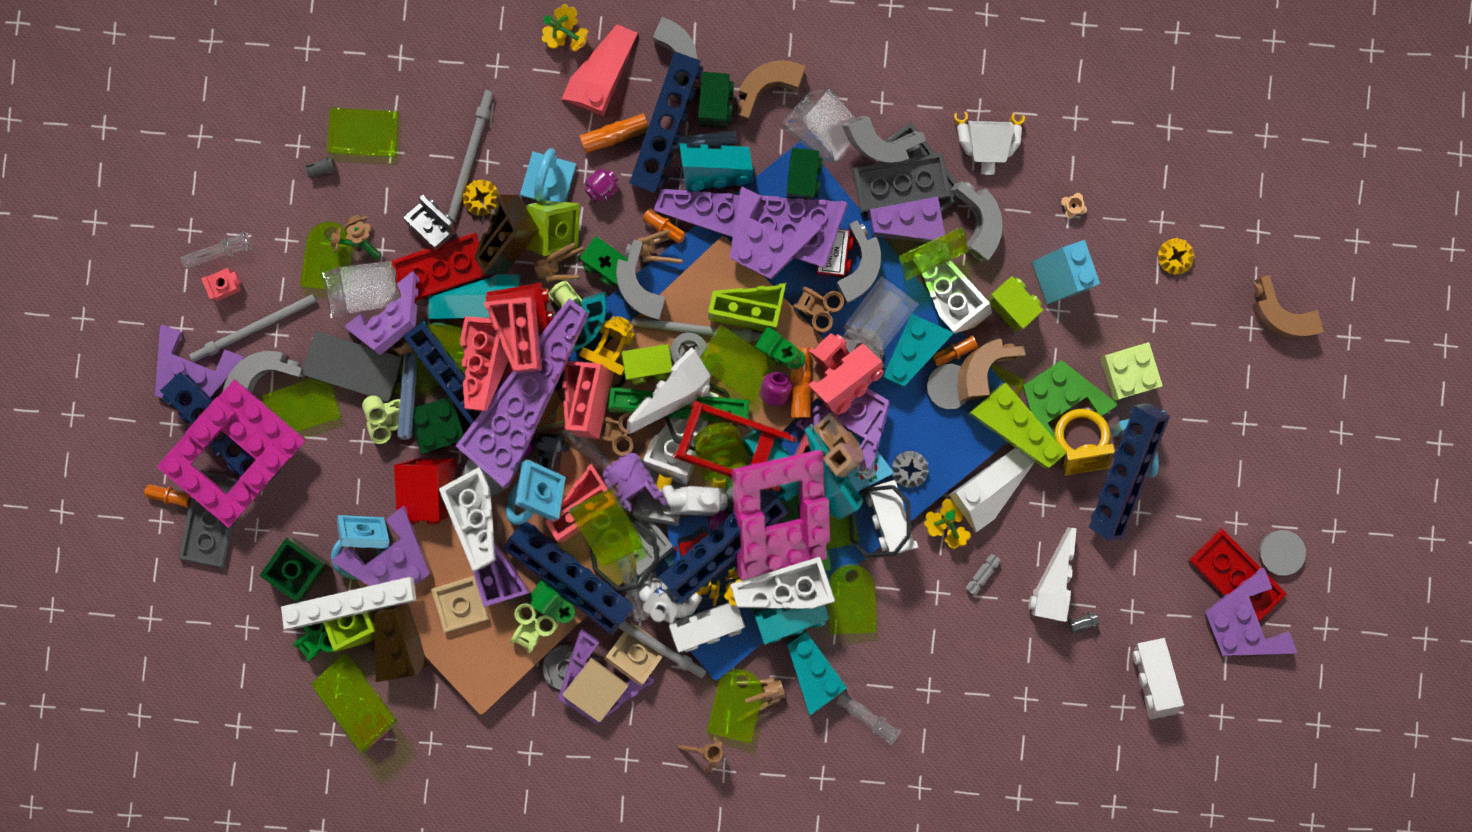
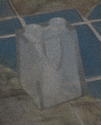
(819, 123)
(360, 288)
(880, 316)

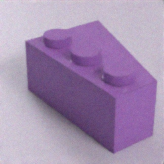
(911, 221)
(499, 580)

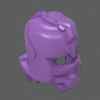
(631, 479)

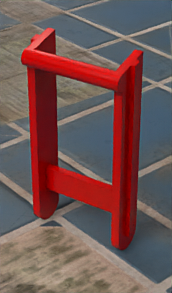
(761, 453)

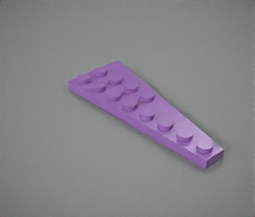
(719, 213)
(505, 430)

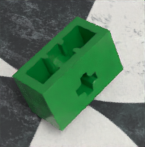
(595, 253)

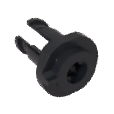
(551, 447)

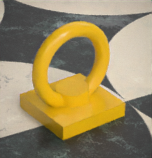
(1086, 457)

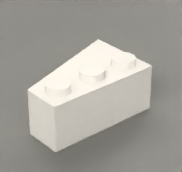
(889, 518)

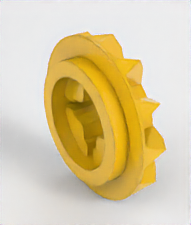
(477, 207)
(1173, 266)

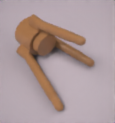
(648, 247)
(548, 266)
(772, 692)
(710, 752)

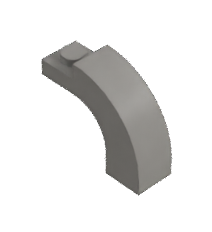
(675, 39)
(869, 144)
(987, 217)
(870, 258)
(637, 298)
(256, 365)

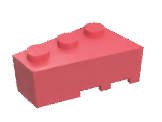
(518, 331)
(848, 380)
(586, 397)
(585, 488)

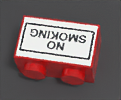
(837, 263)

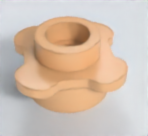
(1078, 200)

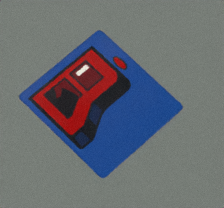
(687, 534)

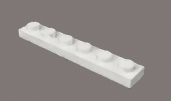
(348, 603)

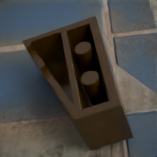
(506, 237)
(397, 644)

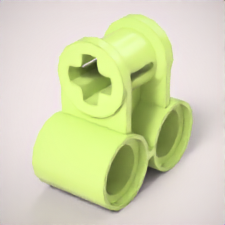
(562, 292)
(385, 418)
(531, 629)

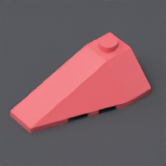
(598, 76)
(482, 361)

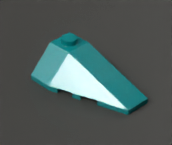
(469, 298)
(838, 490)

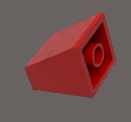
(419, 485)

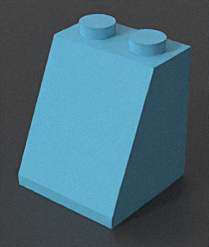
(1065, 272)

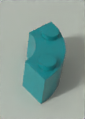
(596, 307)

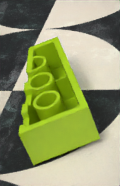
(1017, 425)

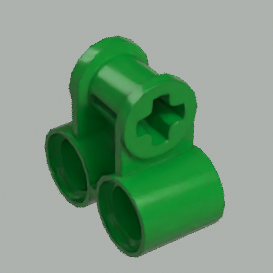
(780, 350)
(549, 602)
(313, 642)

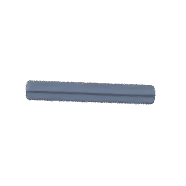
(695, 141)
(407, 396)

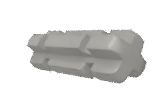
(983, 574)

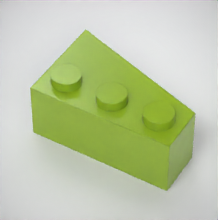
(747, 307)

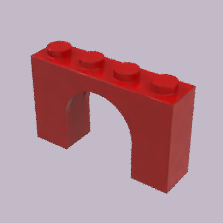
(534, 291)

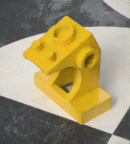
(618, 328)

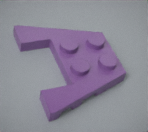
(761, 246)
(393, 322)
(170, 365)
(864, 418)
(397, 562)
(1237, 624)
(583, 648)

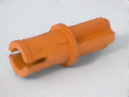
(662, 224)
(955, 351)
(167, 495)

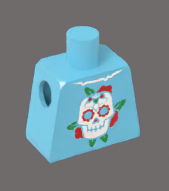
(862, 478)

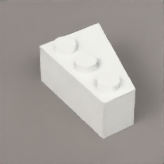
(707, 626)
(1157, 679)

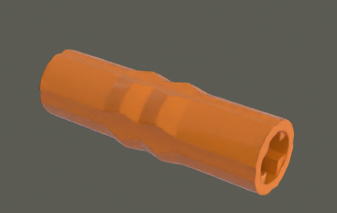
(614, 133)
(800, 389)

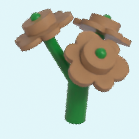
(356, 236)

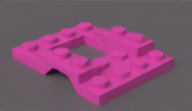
(251, 427)
(789, 542)

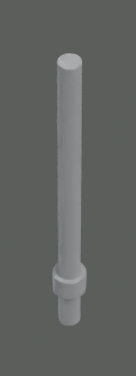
(482, 115)
(745, 334)
(213, 347)
(683, 662)

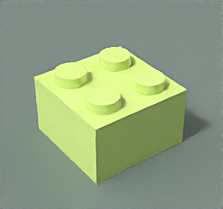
(1131, 371)

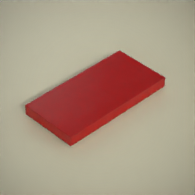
(442, 269)
(1228, 566)

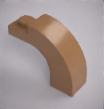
(771, 74)
(1279, 319)
(972, 376)
(844, 449)

